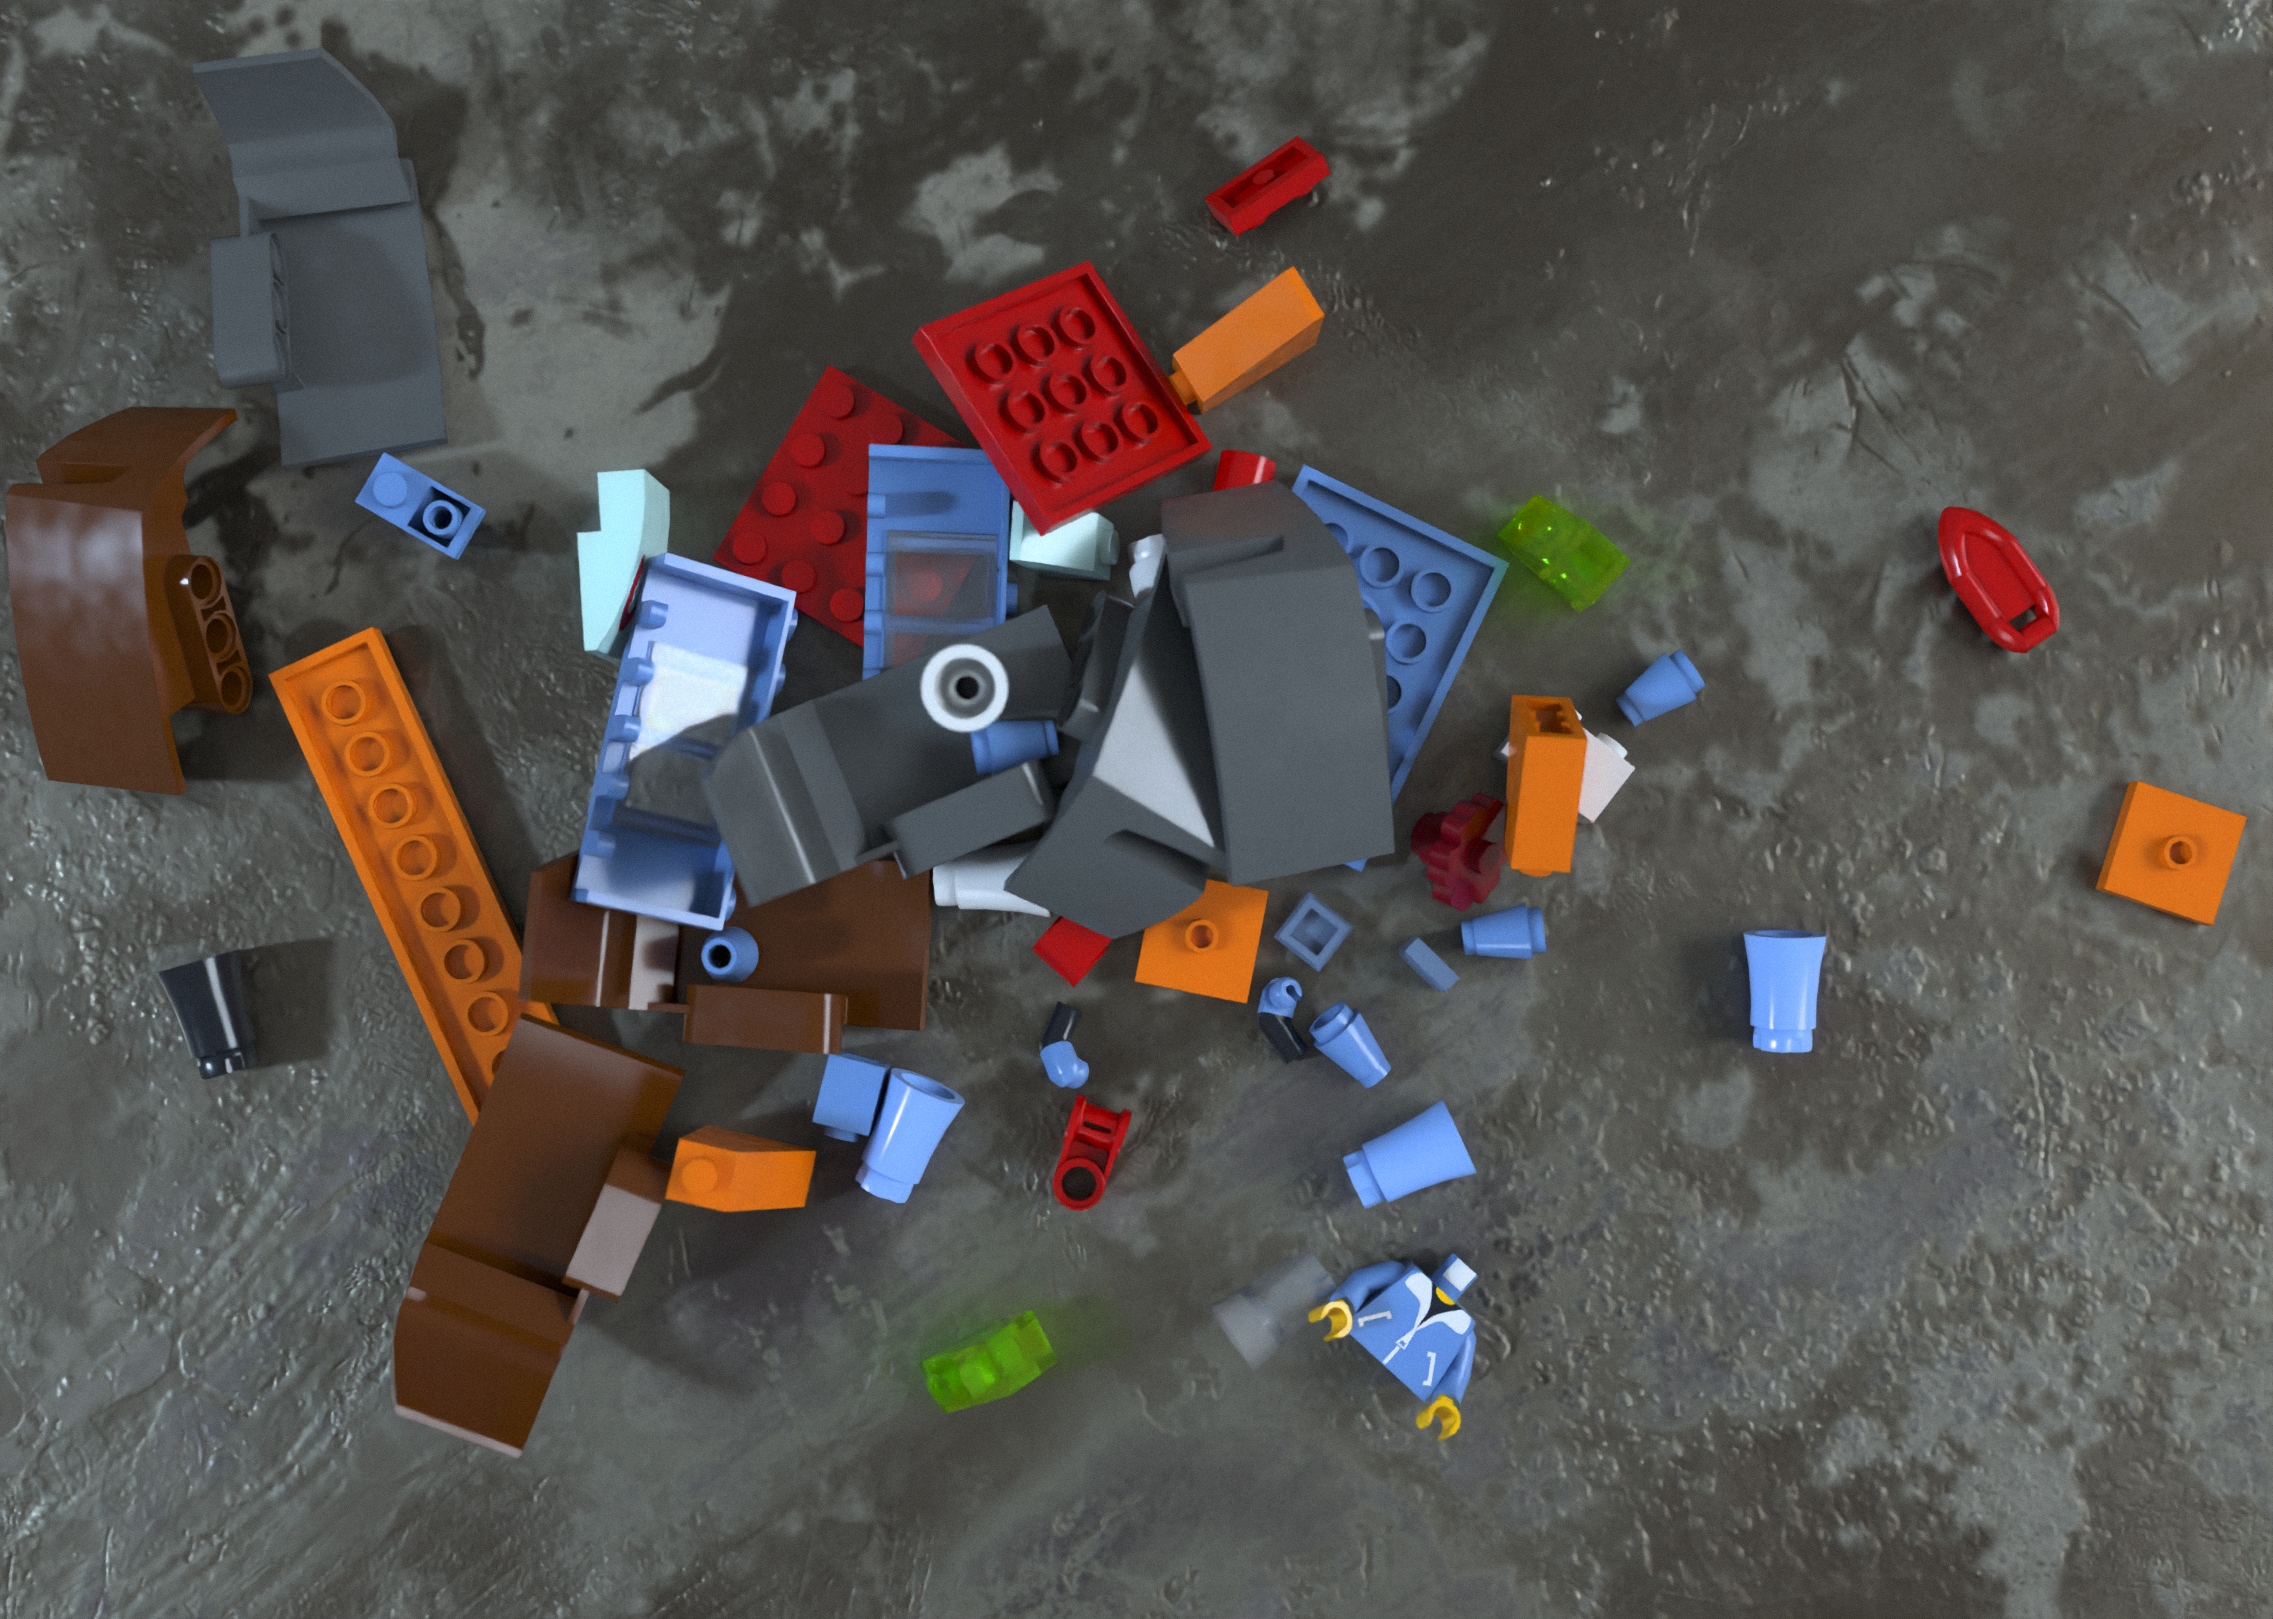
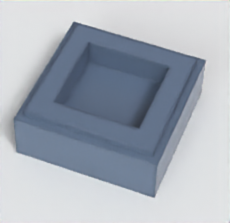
(1313, 931)
(1427, 964)

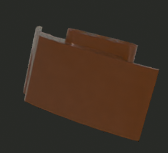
(114, 605)
(826, 959)
(533, 1222)

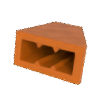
(1248, 342)
(1543, 783)
(740, 1171)

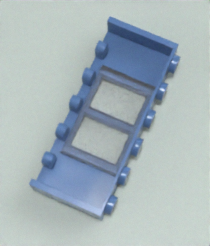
(933, 552)
(689, 679)

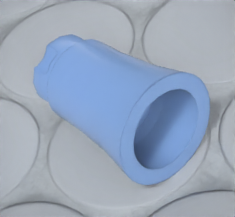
(1783, 987)
(906, 1134)
(1409, 1158)

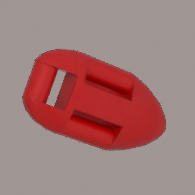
(1996, 579)

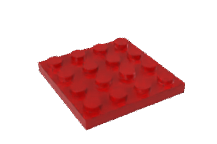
(1062, 396)
(810, 506)

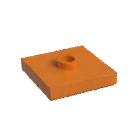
(2171, 853)
(1207, 945)

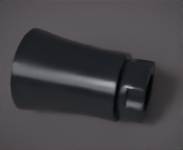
(213, 1013)

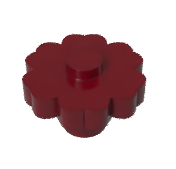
(1462, 850)

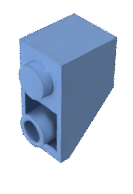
(420, 506)

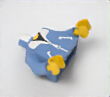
(1411, 1329)

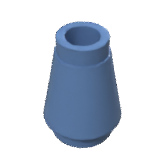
(1661, 688)
(1011, 744)
(1506, 933)
(743, 954)
(1350, 1044)

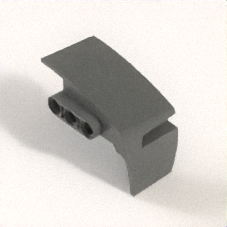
(329, 262)
(1285, 679)
(882, 777)
(1144, 786)

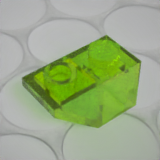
(1564, 551)
(988, 1363)

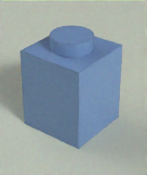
(851, 1095)

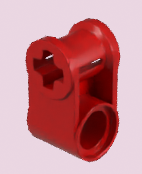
(1071, 949)
(1090, 1149)

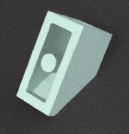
(1074, 551)

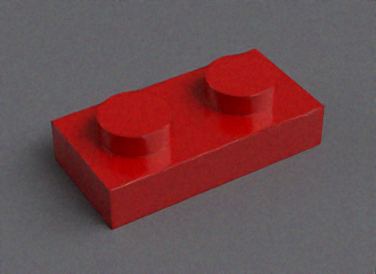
(1267, 186)

